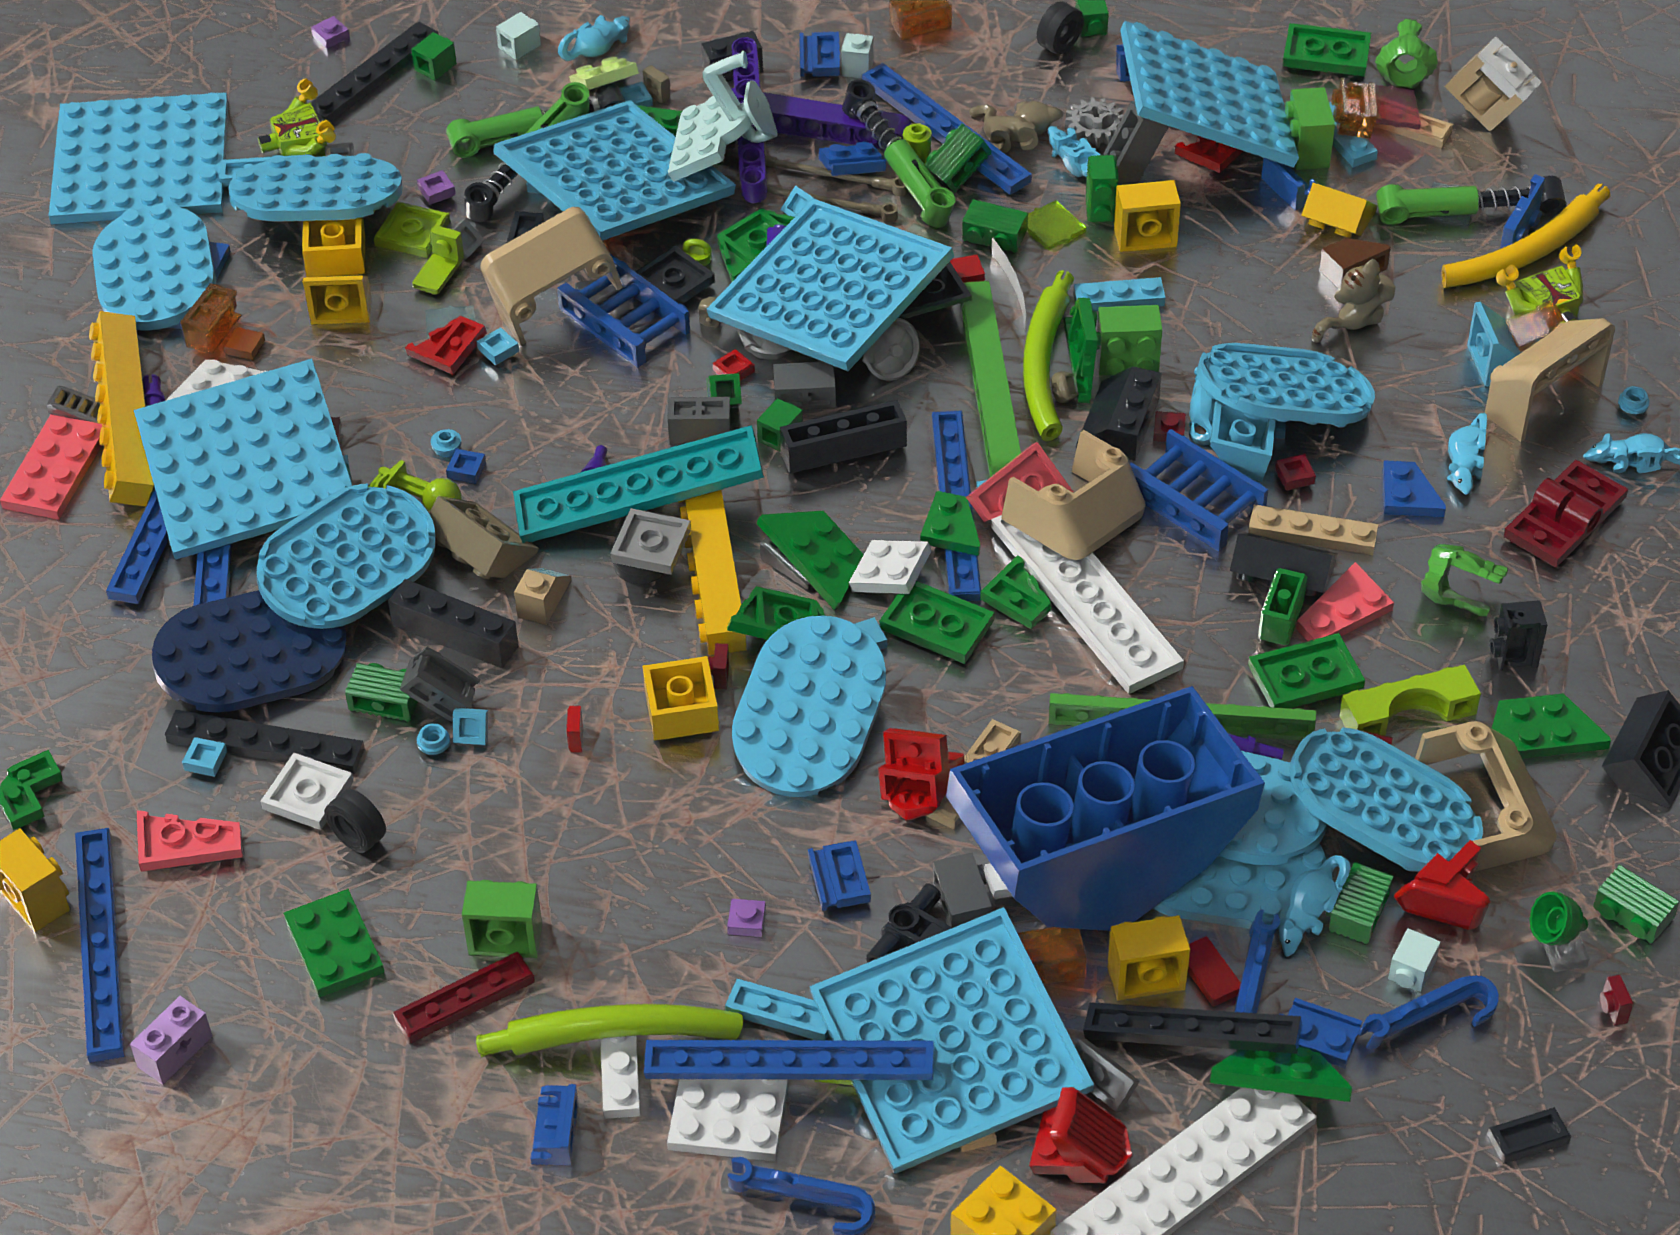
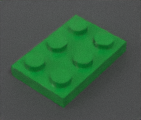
(1326, 49)
(937, 621)
(1306, 672)
(333, 943)

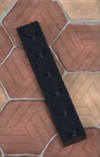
(370, 74)
(265, 740)
(1193, 1027)

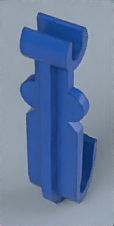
(1256, 963)
(1431, 1004)
(807, 1189)

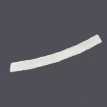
(1003, 261)

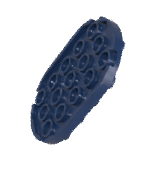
(241, 655)

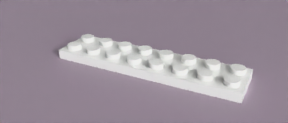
(1097, 610)
(1194, 1166)

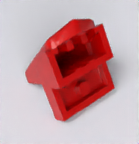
(915, 771)
(1446, 890)
(1080, 1140)

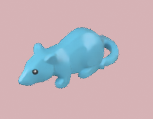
(594, 39)
(1073, 152)
(1200, 413)
(1639, 451)
(1466, 452)
(1310, 896)

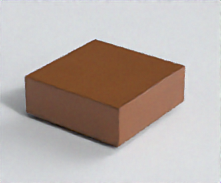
(244, 343)

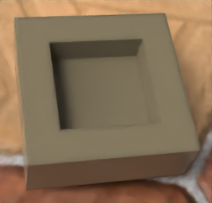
(657, 83)

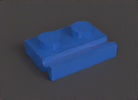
(820, 54)
(852, 159)
(839, 875)
(1326, 1031)

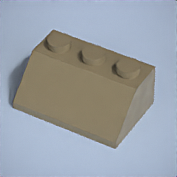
(479, 538)

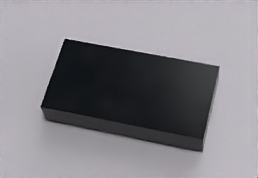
(1529, 1135)

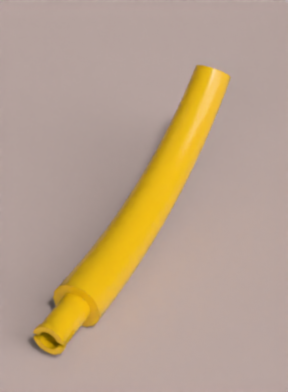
(1551, 236)

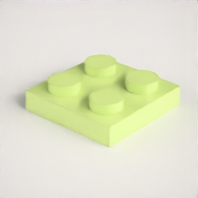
(610, 71)

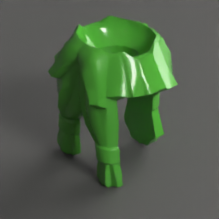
(1408, 43)
(1436, 581)

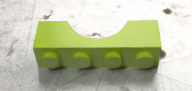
(1446, 693)

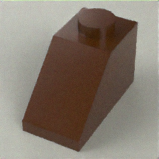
(1351, 253)

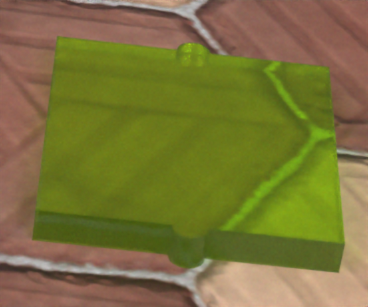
(1054, 225)

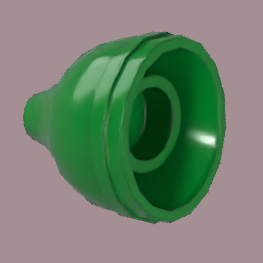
(1556, 919)

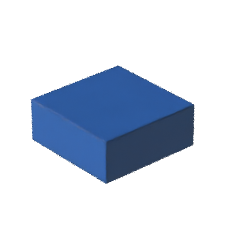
(466, 466)

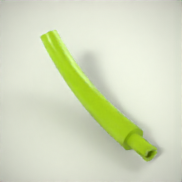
(1037, 355)
(609, 1021)

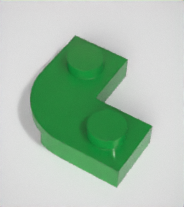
(23, 780)

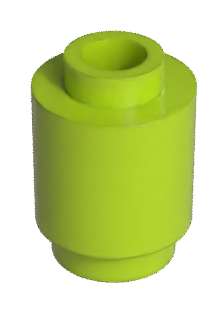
(919, 139)

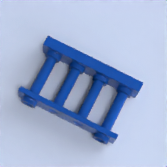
(614, 331)
(1192, 513)

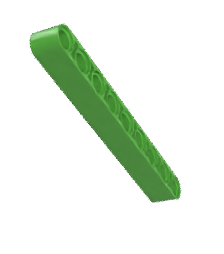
(989, 377)

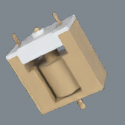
(1493, 84)

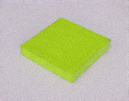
(409, 229)

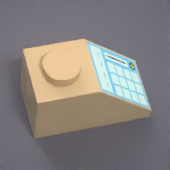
(540, 594)

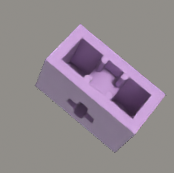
(171, 1040)

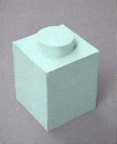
(518, 35)
(857, 55)
(1414, 960)

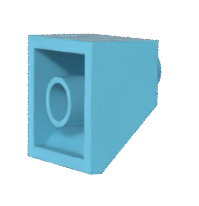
(1489, 341)
(1242, 441)

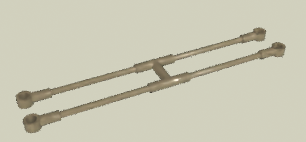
(887, 211)

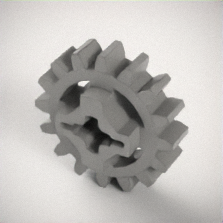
(1094, 120)

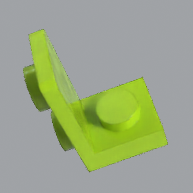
(446, 258)

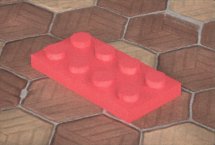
(53, 467)

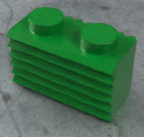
(957, 158)
(1101, 188)
(993, 221)
(1282, 606)
(378, 693)
(1360, 903)
(1635, 904)

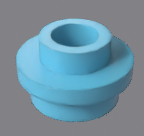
(1634, 400)
(446, 442)
(433, 739)

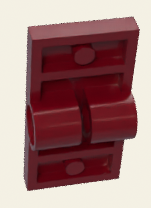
(1565, 512)

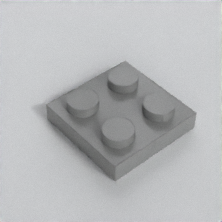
(650, 541)

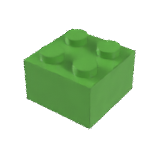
(1311, 127)
(1129, 338)
(502, 918)

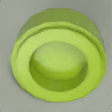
(698, 250)

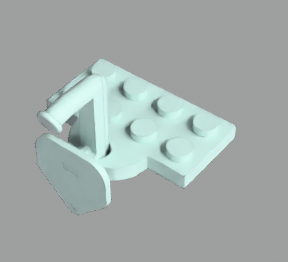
(719, 121)

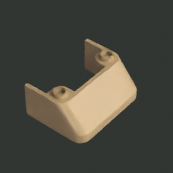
(542, 260)
(1572, 345)
(1084, 519)
(1524, 820)

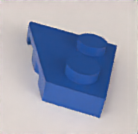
(1525, 214)
(1409, 491)

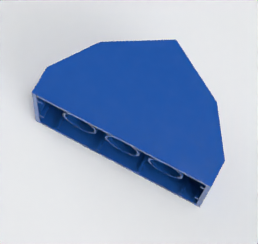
(1109, 810)

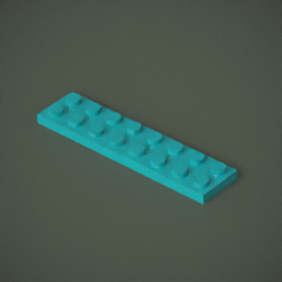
(637, 484)

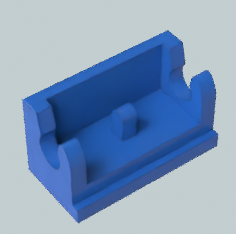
(1286, 183)
(555, 1126)

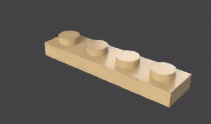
(1313, 529)

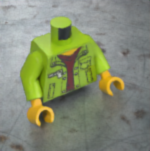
(298, 128)
(1558, 285)

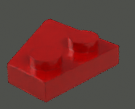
(1208, 153)
(448, 345)

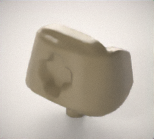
(703, 315)
(1063, 387)

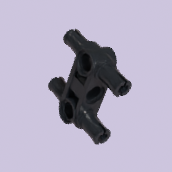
(917, 922)

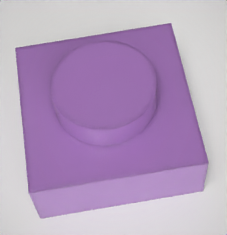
(330, 32)
(436, 187)
(746, 917)

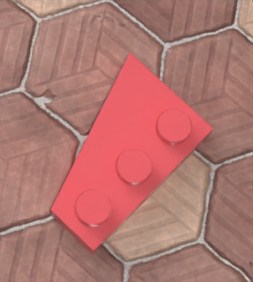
(1030, 467)
(1345, 606)
(180, 842)

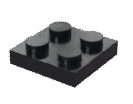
(677, 275)

